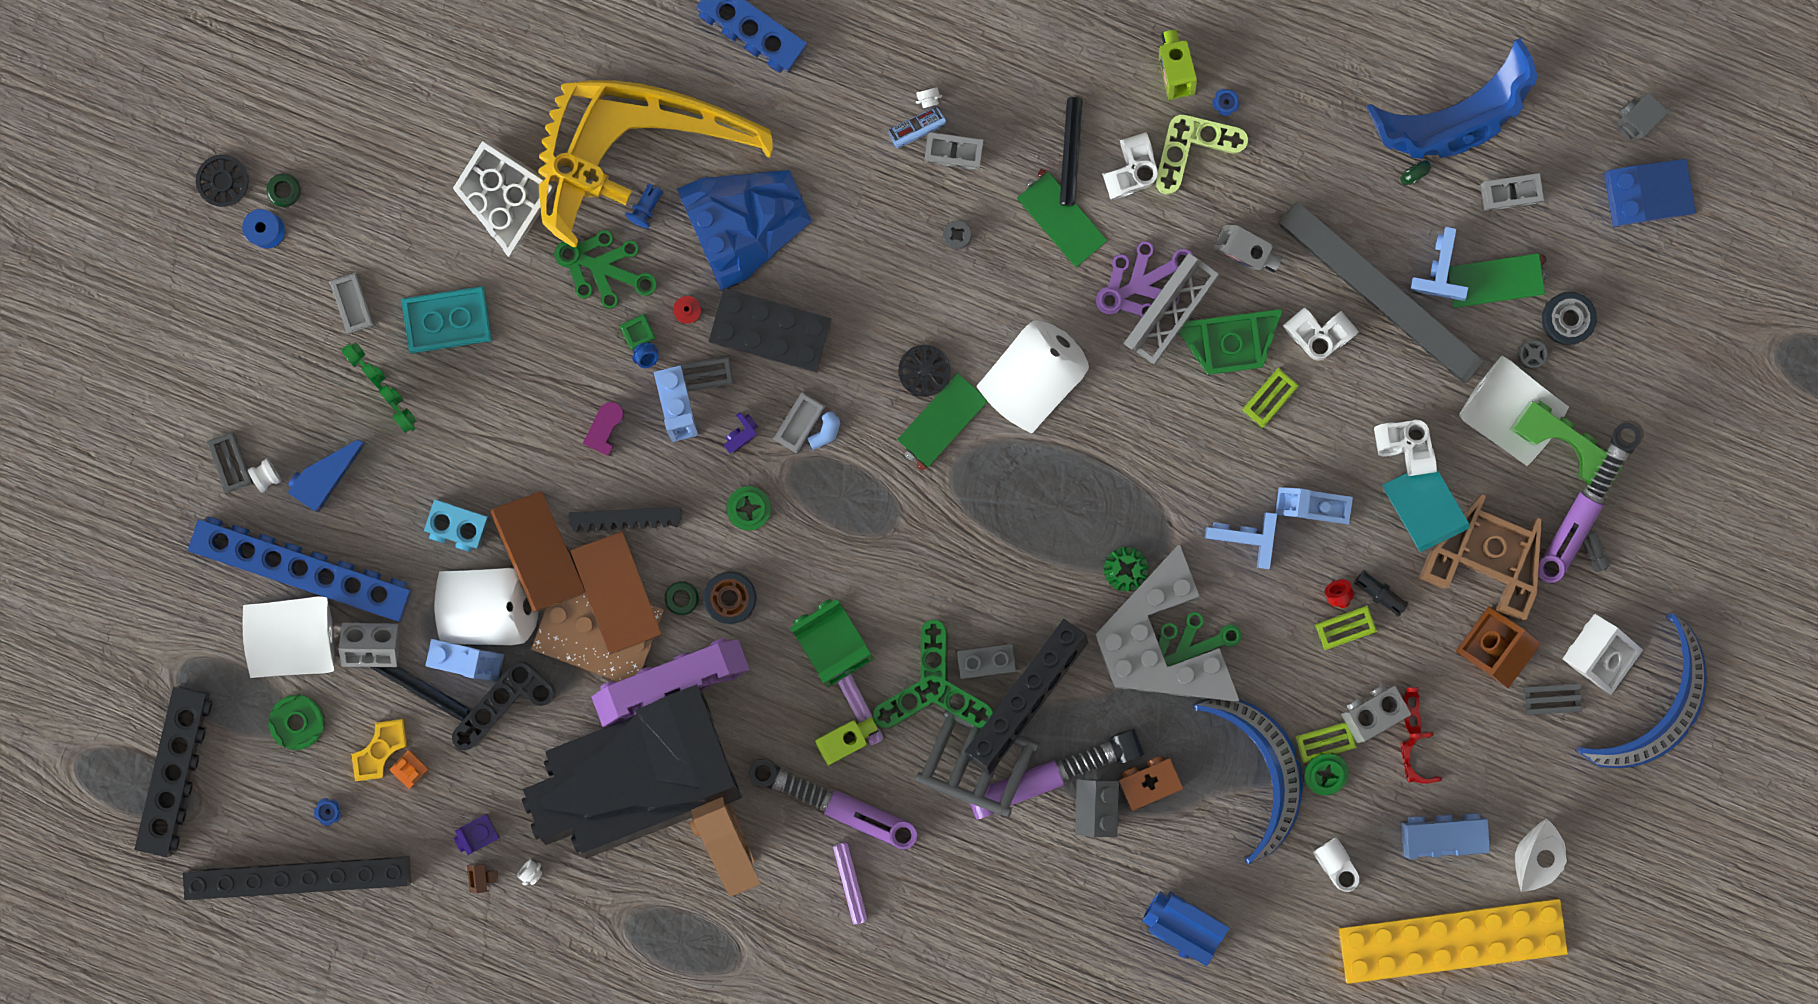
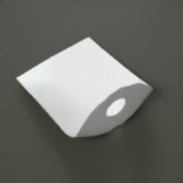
(1029, 379)
(1500, 402)
(474, 609)
(289, 637)
(1529, 872)

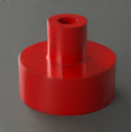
(694, 310)
(1339, 593)

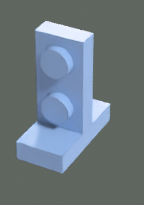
(1440, 272)
(675, 404)
(1313, 505)
(1248, 535)
(464, 660)

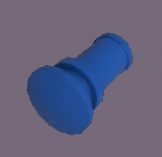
(645, 206)

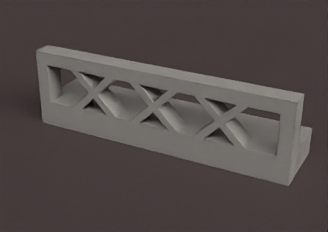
(1162, 304)

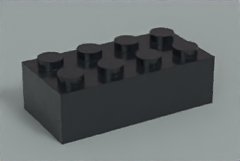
(770, 330)

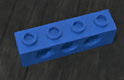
(782, 59)

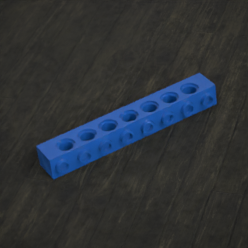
(204, 544)

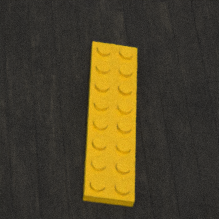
(1453, 941)

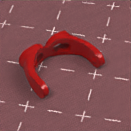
(1414, 732)
(1411, 776)

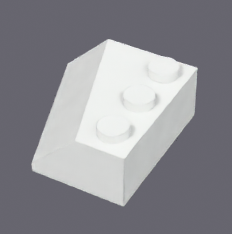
(501, 194)

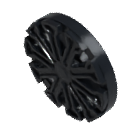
(222, 180)
(924, 370)

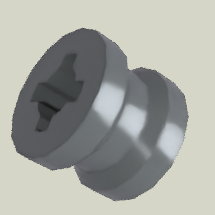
(954, 238)
(1536, 350)

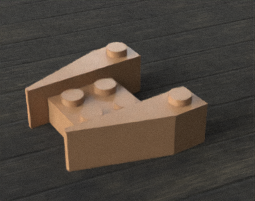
(1495, 550)
(725, 845)

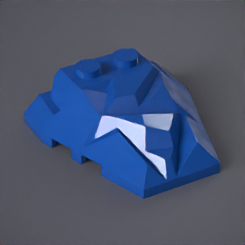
(743, 220)

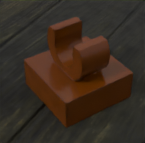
(479, 877)

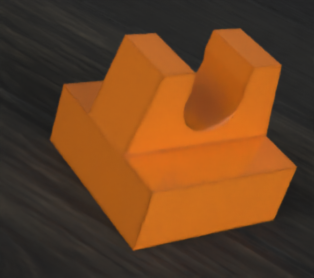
(409, 769)

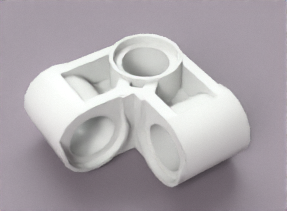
(1138, 155)
(1305, 330)
(1395, 439)
(1335, 861)

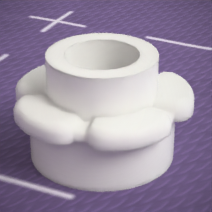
(928, 97)
(530, 872)

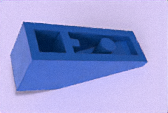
(320, 479)

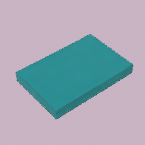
(446, 320)
(1426, 508)

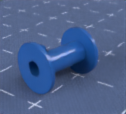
(253, 226)

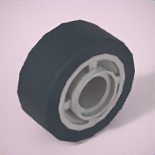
(1553, 318)

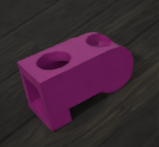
(603, 426)

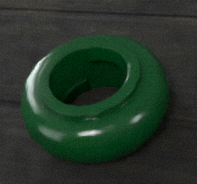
(1415, 172)
(295, 190)
(669, 598)

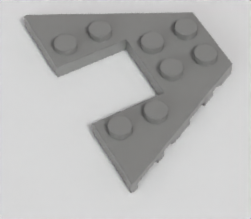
(1134, 652)

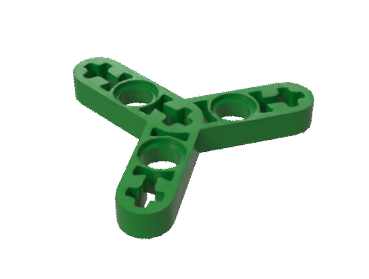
(937, 675)

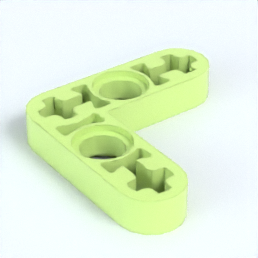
(1193, 137)

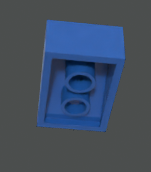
(1649, 192)

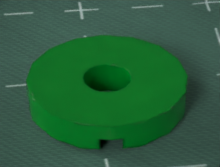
(312, 717)

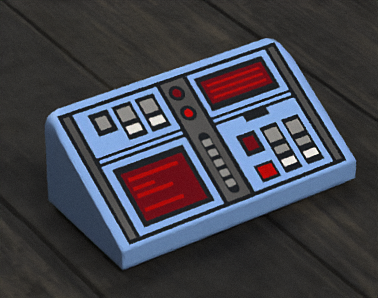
(917, 127)

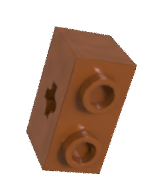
(1165, 785)

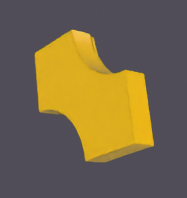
(387, 739)

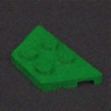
(1231, 341)

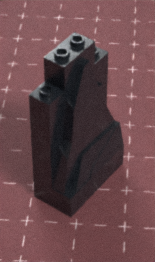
(632, 776)

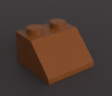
(1498, 647)

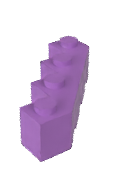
(712, 665)

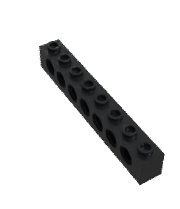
(297, 878)

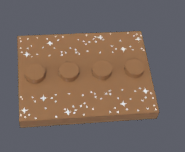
(573, 636)

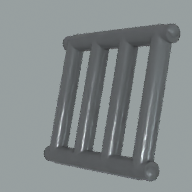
(976, 797)

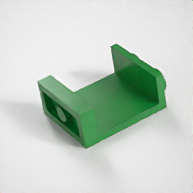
(831, 642)

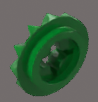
(738, 499)
(1112, 568)
(1332, 783)

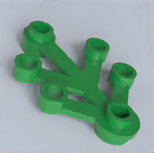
(601, 266)
(403, 418)
(1185, 651)

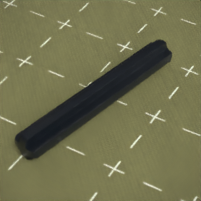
(1071, 151)
(424, 691)

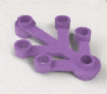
(1138, 284)

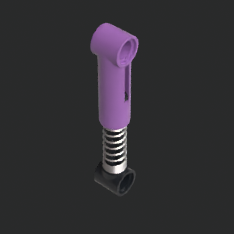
(1588, 504)
(1052, 774)
(836, 805)

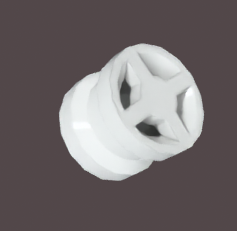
(264, 475)

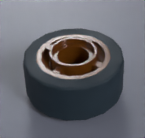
(713, 597)

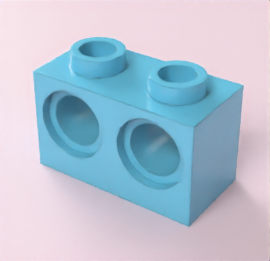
(458, 518)

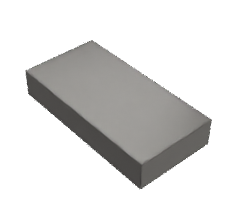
(351, 303)
(799, 422)

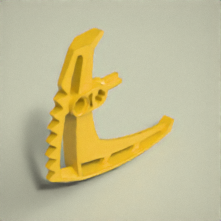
(604, 124)

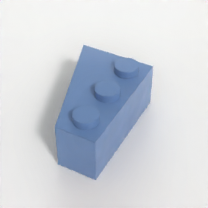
(1445, 836)

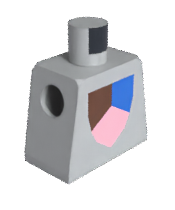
(1237, 245)

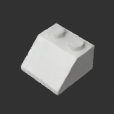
(1602, 654)

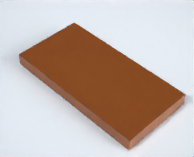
(537, 551)
(615, 593)

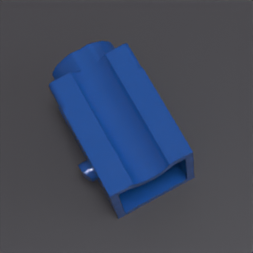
(1184, 927)

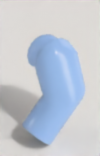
(828, 431)

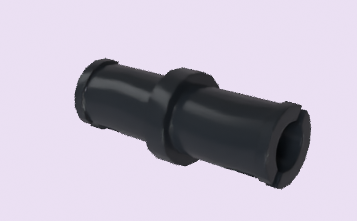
(1381, 593)

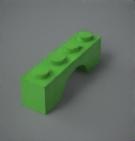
(1538, 424)

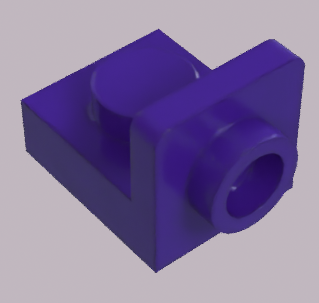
(740, 438)
(476, 835)

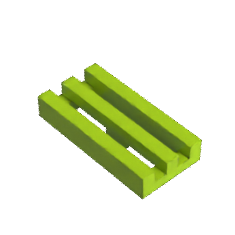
(1255, 415)
(1323, 635)
(1303, 748)

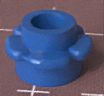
(1218, 102)
(645, 355)
(322, 806)

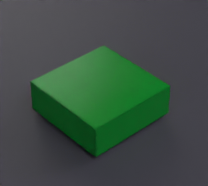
(637, 331)

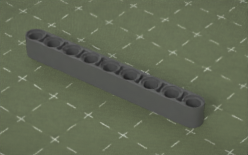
(1380, 292)

